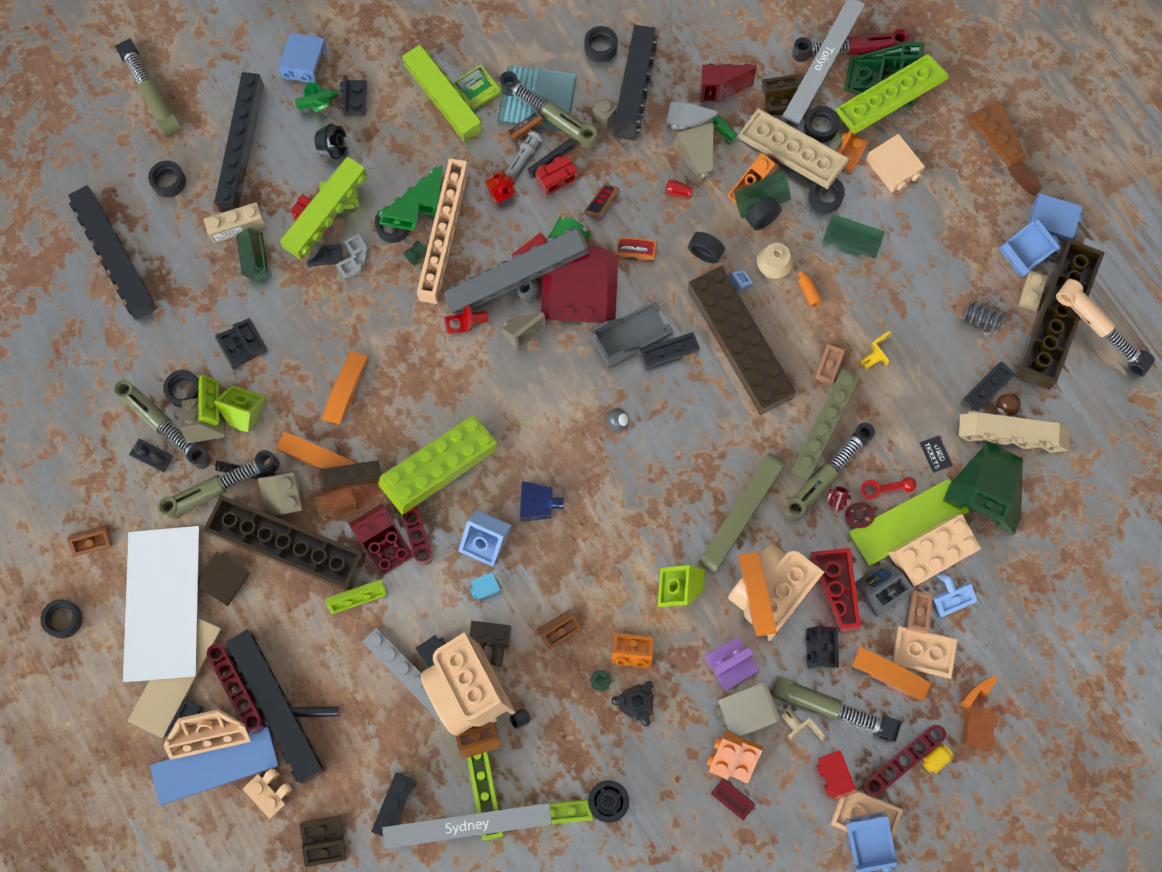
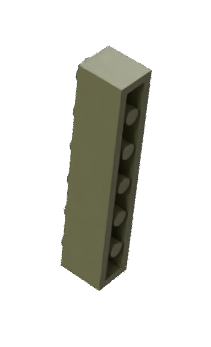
(824, 425)

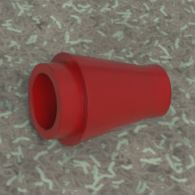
(678, 189)

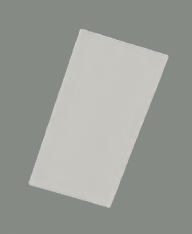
(161, 604)

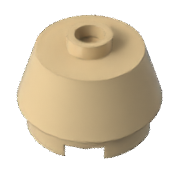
(775, 261)

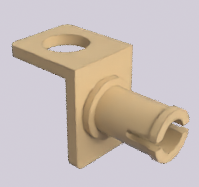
(799, 726)

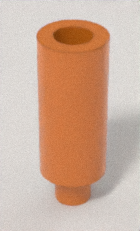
(809, 289)

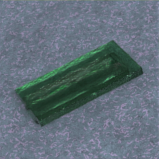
(771, 186)
(853, 236)

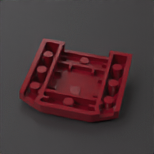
(582, 288)

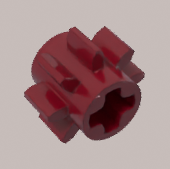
(838, 498)

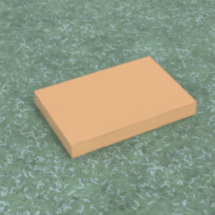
(925, 652)
(863, 804)

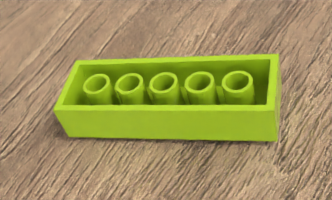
(437, 464)

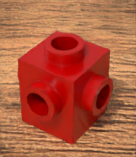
(500, 186)

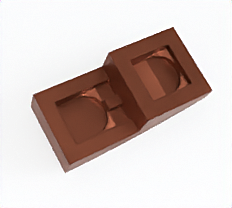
(1028, 182)

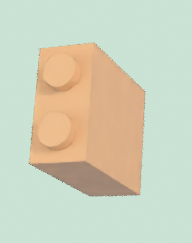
(895, 163)

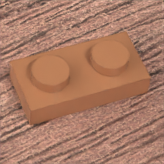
(829, 364)
(919, 612)

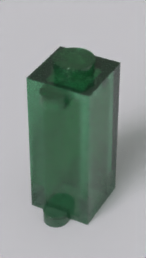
(252, 254)

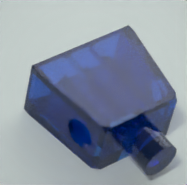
(538, 502)

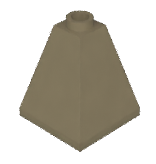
(697, 149)

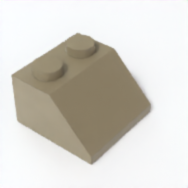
(197, 430)
(281, 493)

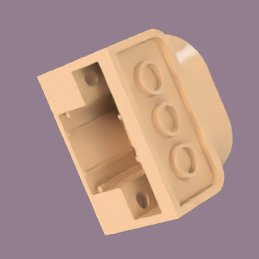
(787, 580)
(464, 686)

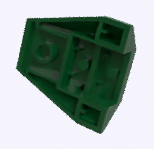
(873, 67)

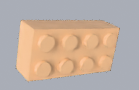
(934, 549)

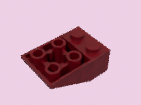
(725, 80)
(381, 539)

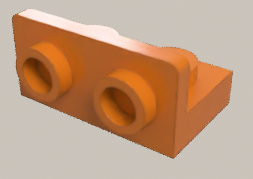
(853, 148)
(632, 650)

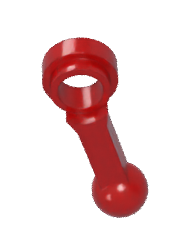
(908, 484)

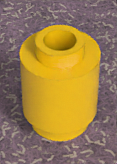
(937, 758)

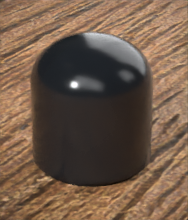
(520, 718)

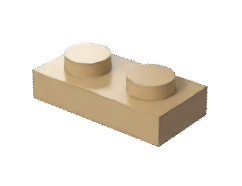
(1032, 290)

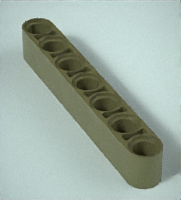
(741, 513)

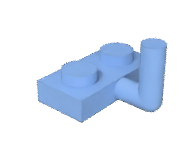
(955, 597)

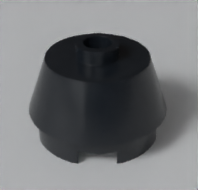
(330, 141)
(608, 801)

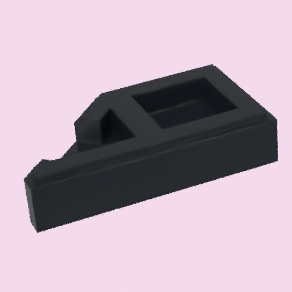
(327, 256)

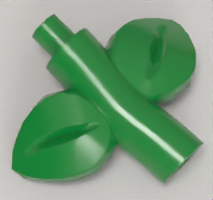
(315, 98)

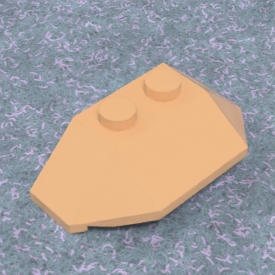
(204, 733)

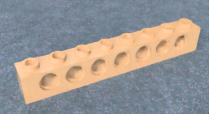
(443, 231)

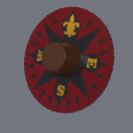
(860, 515)

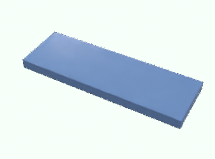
(214, 768)

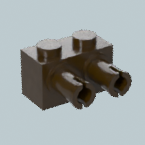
(492, 635)

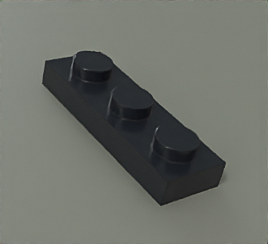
(669, 350)
(988, 387)

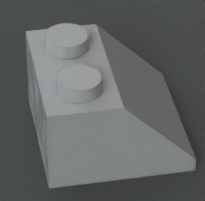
(686, 115)

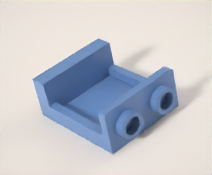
(301, 57)
(1058, 215)
(1029, 246)
(871, 842)

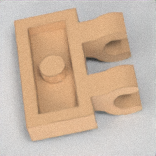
(265, 796)

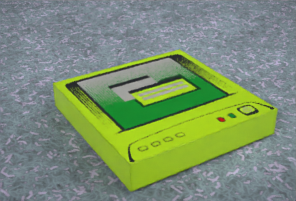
(477, 87)

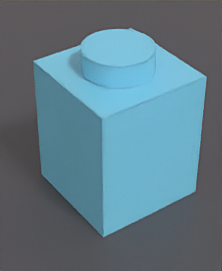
(485, 587)

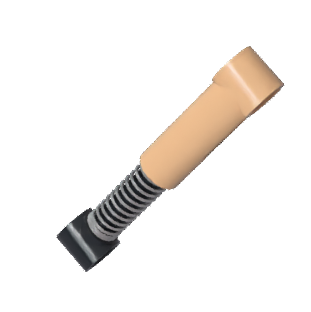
(1072, 295)

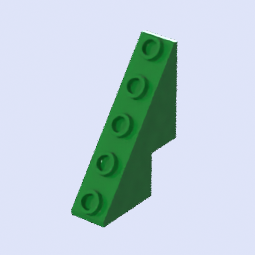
(419, 199)

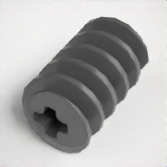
(984, 316)

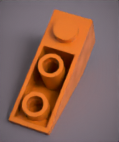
(760, 169)

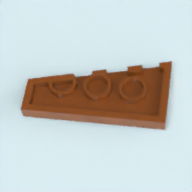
(998, 132)

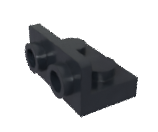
(353, 97)
(822, 647)

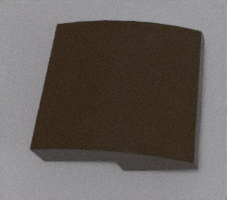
(779, 92)
(222, 578)
(323, 841)

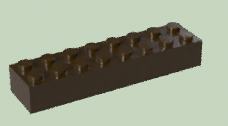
(1055, 322)
(741, 340)
(285, 543)

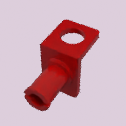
(466, 320)

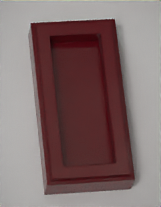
(732, 799)

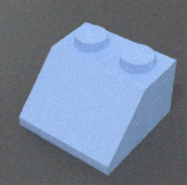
(484, 537)

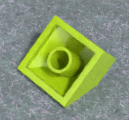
(240, 407)
(680, 585)

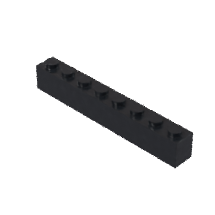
(239, 142)
(112, 251)
(275, 706)

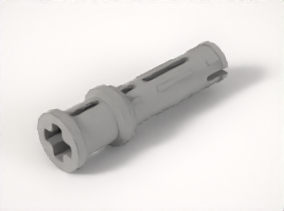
(526, 149)

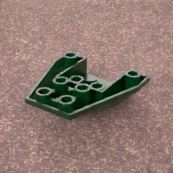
(990, 486)

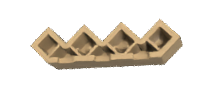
(1012, 430)

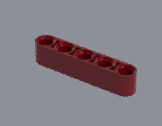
(412, 529)
(231, 680)
(913, 758)

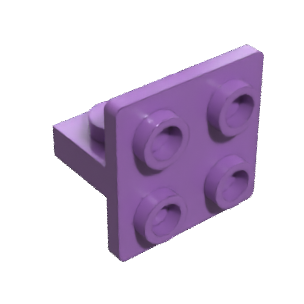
(732, 663)

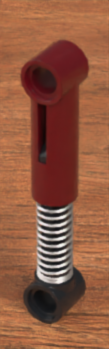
(852, 44)

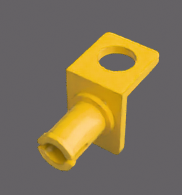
(877, 354)

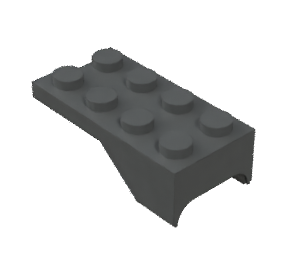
(628, 335)

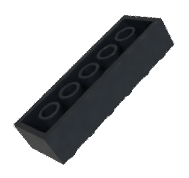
(635, 82)

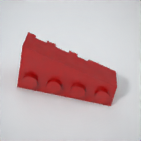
(839, 586)

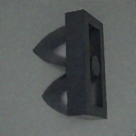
(151, 455)

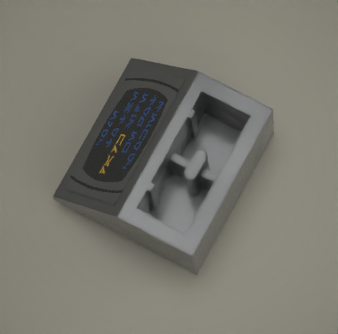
(884, 587)

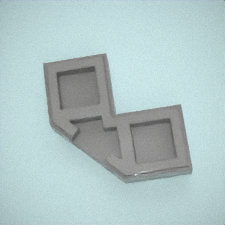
(353, 265)

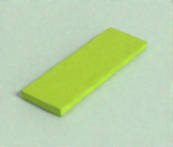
(891, 93)
(903, 523)

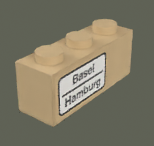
(230, 223)

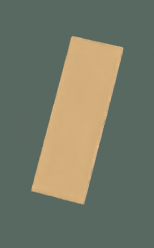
(793, 148)
(164, 696)

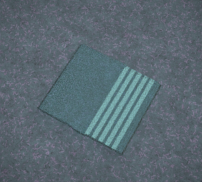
(548, 84)

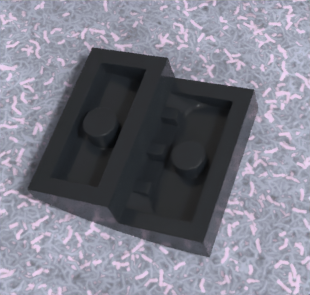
(240, 343)

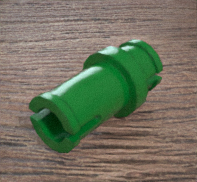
(722, 126)

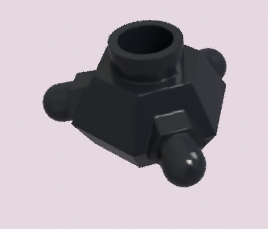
(637, 702)

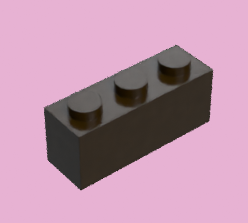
(351, 475)

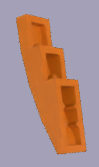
(344, 387)
(310, 453)
(757, 594)
(891, 674)

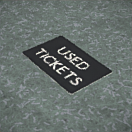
(935, 454)

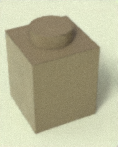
(605, 112)

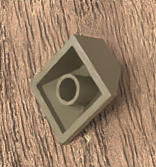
(523, 329)

